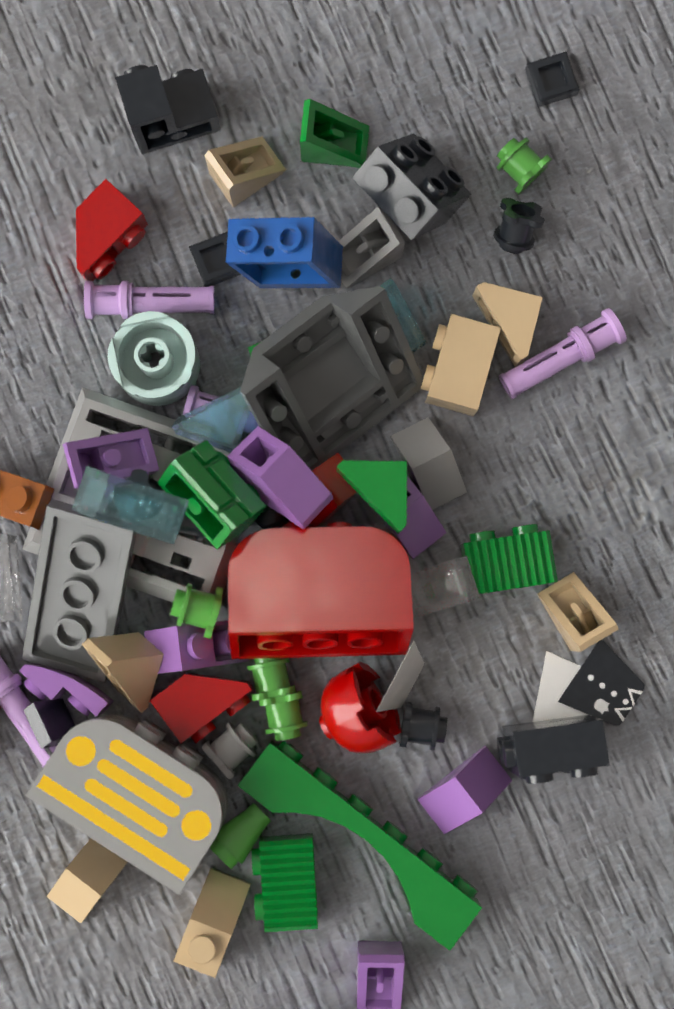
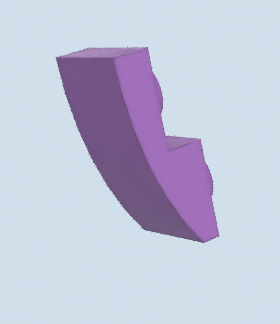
(53, 683)

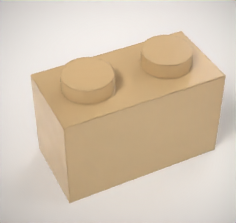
(461, 365)

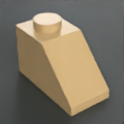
(212, 922)

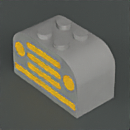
(135, 795)

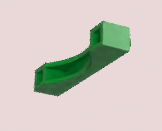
(287, 786)

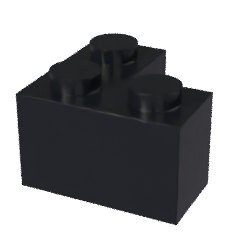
(168, 109)

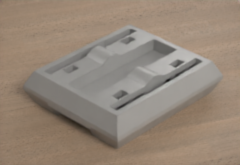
(206, 559)

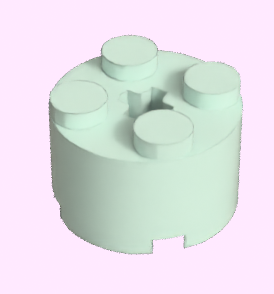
(132, 350)

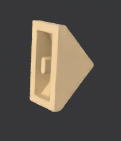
(243, 168)
(512, 312)
(576, 613)
(129, 664)
(86, 879)

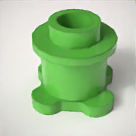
(521, 163)
(197, 608)
(270, 678)
(284, 716)

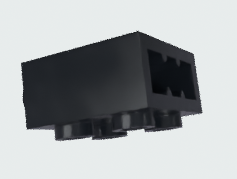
(412, 185)
(554, 746)

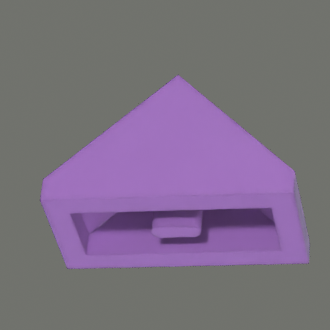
(465, 791)
(380, 974)

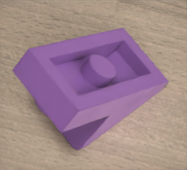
(112, 453)

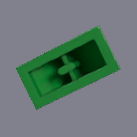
(332, 137)
(381, 486)

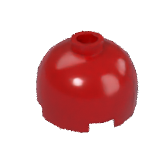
(351, 715)

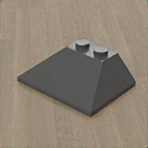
(331, 373)

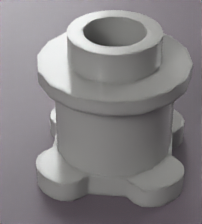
(231, 748)

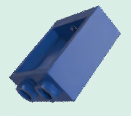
(274, 248)

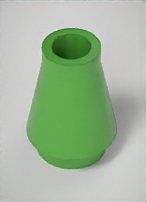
(239, 836)

